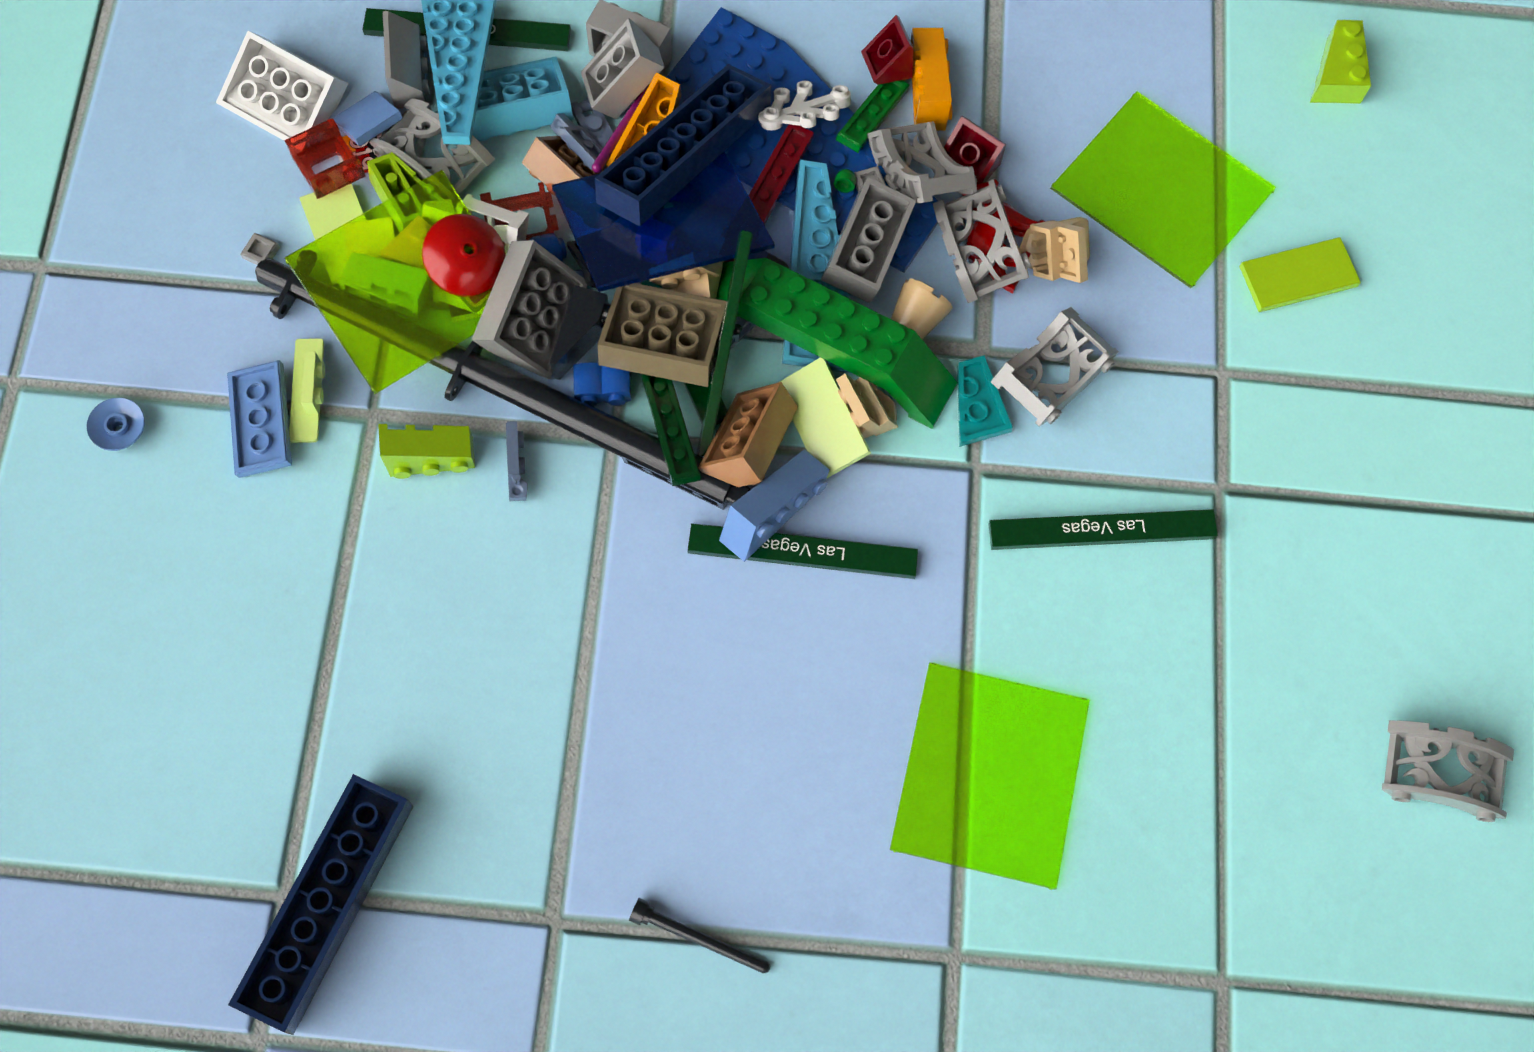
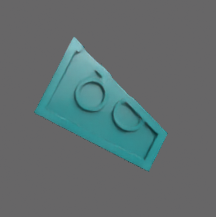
(979, 403)

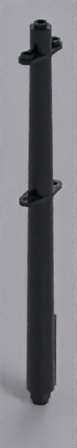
(631, 443)

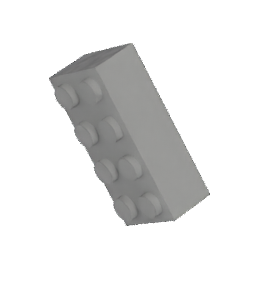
(868, 240)

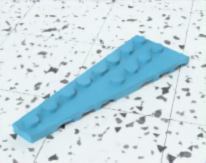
(458, 49)
(812, 241)

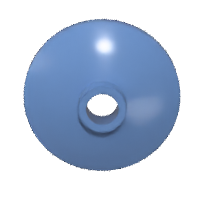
(109, 415)

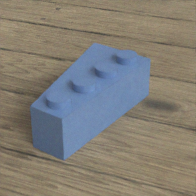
(772, 503)

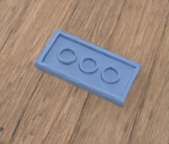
(259, 419)

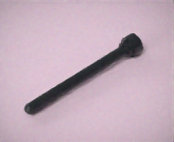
(645, 914)

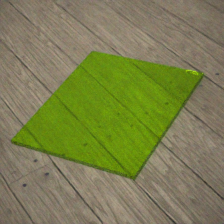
(1163, 189)
(376, 288)
(991, 776)

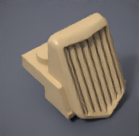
(1058, 249)
(697, 281)
(869, 406)

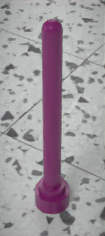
(606, 152)

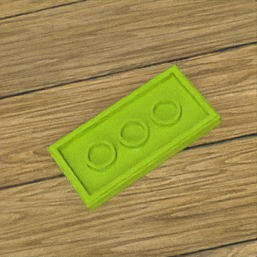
(1299, 274)

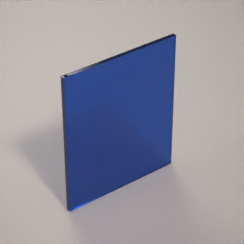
(686, 233)

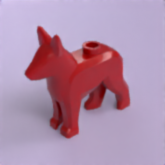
(983, 235)

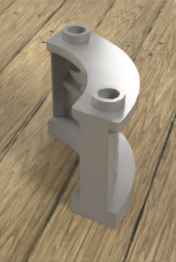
(404, 133)
(947, 173)
(969, 275)
(1019, 383)
(1489, 754)

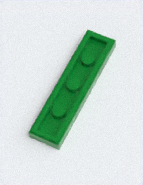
(871, 114)

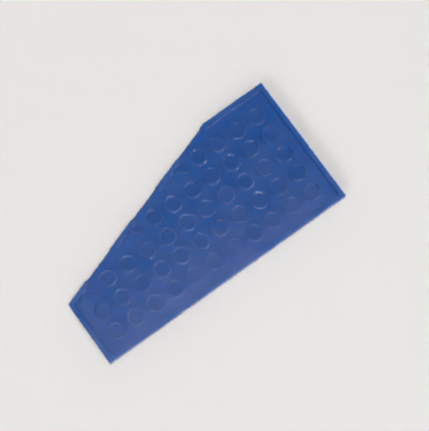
(751, 49)

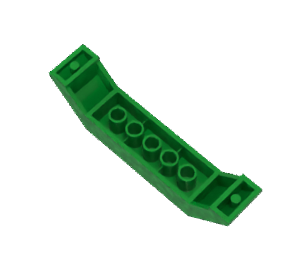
(844, 335)

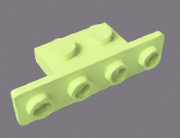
(307, 390)

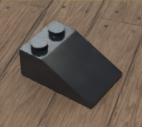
(579, 329)

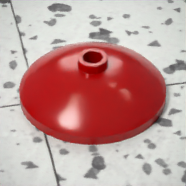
(451, 266)

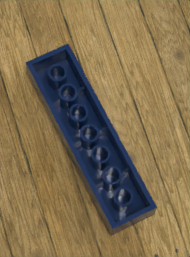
(682, 145)
(321, 905)

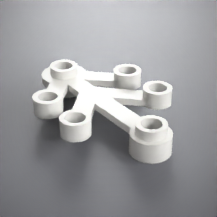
(774, 116)

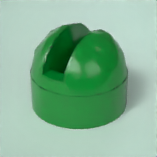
(845, 181)

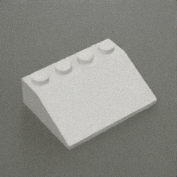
(279, 88)

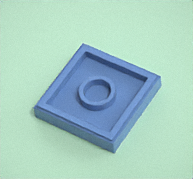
(367, 118)

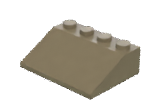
(661, 333)

